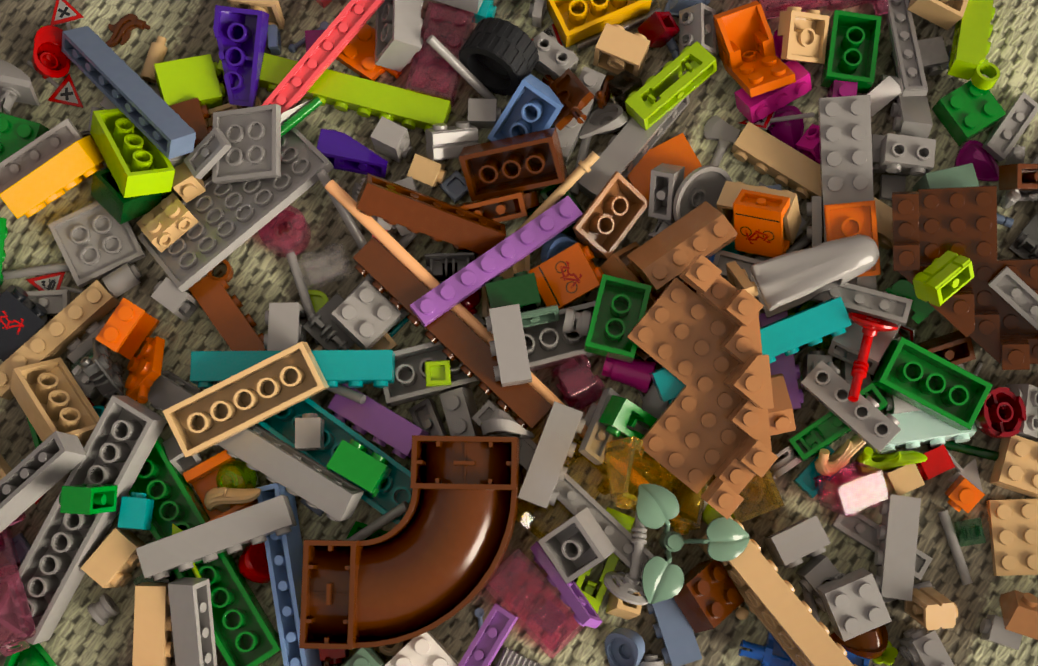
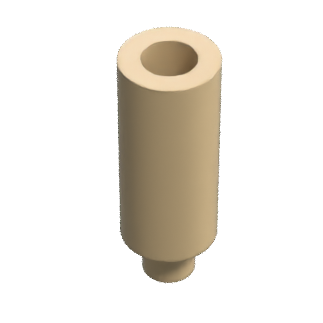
(155, 55)

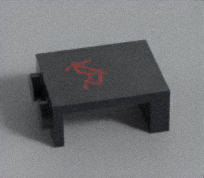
(18, 320)

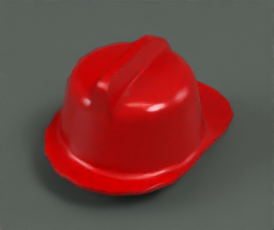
(47, 53)

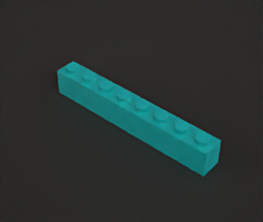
(778, 338)
(337, 366)

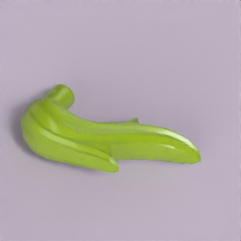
(890, 460)

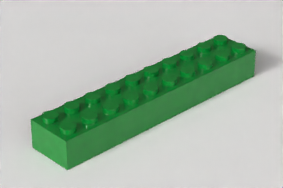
(239, 621)

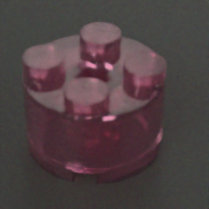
(283, 243)
(577, 382)

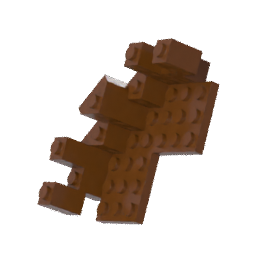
(966, 223)

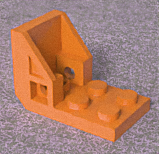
(749, 50)

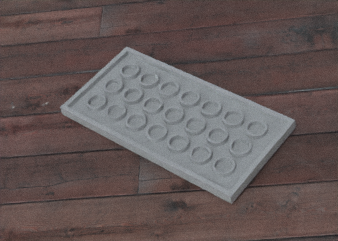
(236, 211)

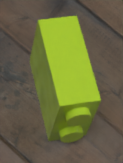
(190, 79)

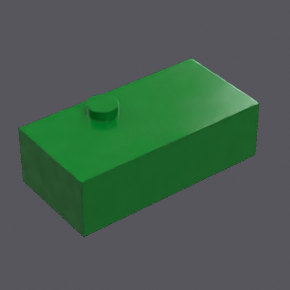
(931, 384)

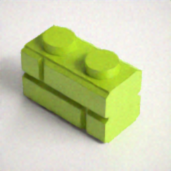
(943, 278)

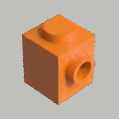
(963, 494)

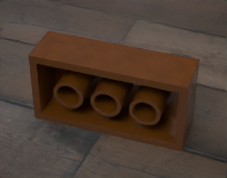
(513, 164)

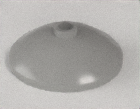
(699, 186)

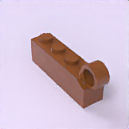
(503, 207)
(226, 313)

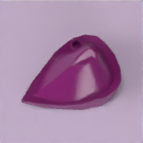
(787, 131)
(983, 162)

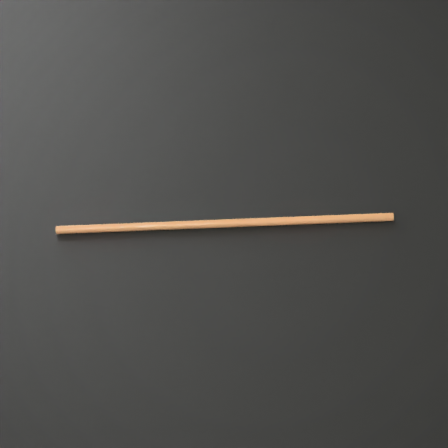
(426, 278)

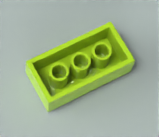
(130, 156)

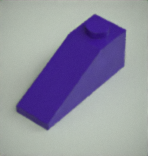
(349, 154)

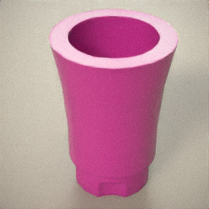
(631, 374)

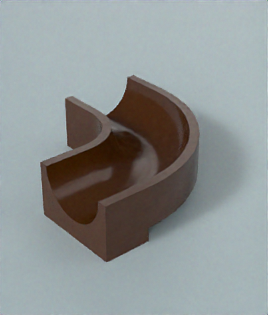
(429, 561)

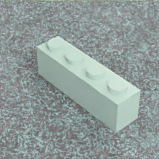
(921, 429)

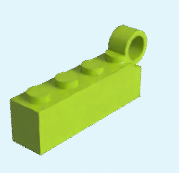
(971, 45)

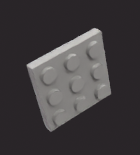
(254, 142)
(94, 243)

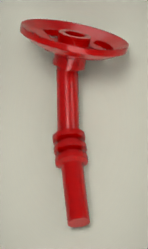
(871, 327)

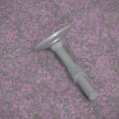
(631, 580)

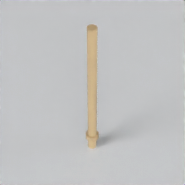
(584, 167)

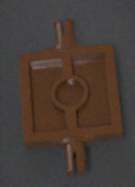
(573, 96)

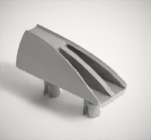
(15, 87)

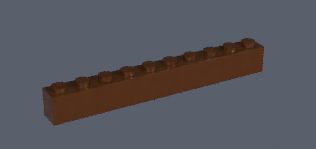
(452, 333)

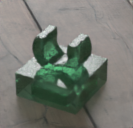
(970, 532)

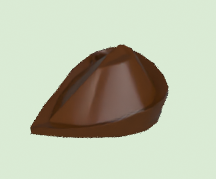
(867, 645)

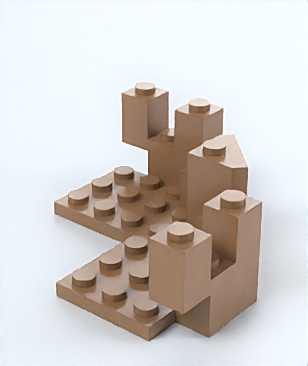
(722, 412)

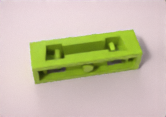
(642, 103)
(610, 564)

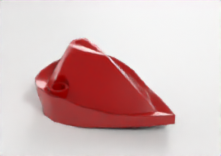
(254, 563)

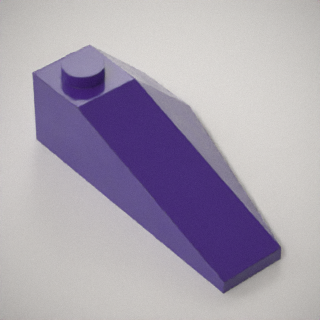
(241, 47)

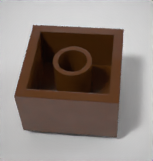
(707, 596)

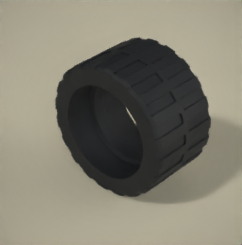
(499, 55)

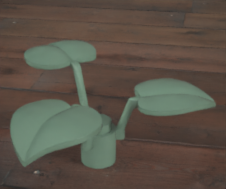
(660, 577)

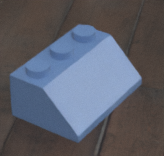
(529, 110)

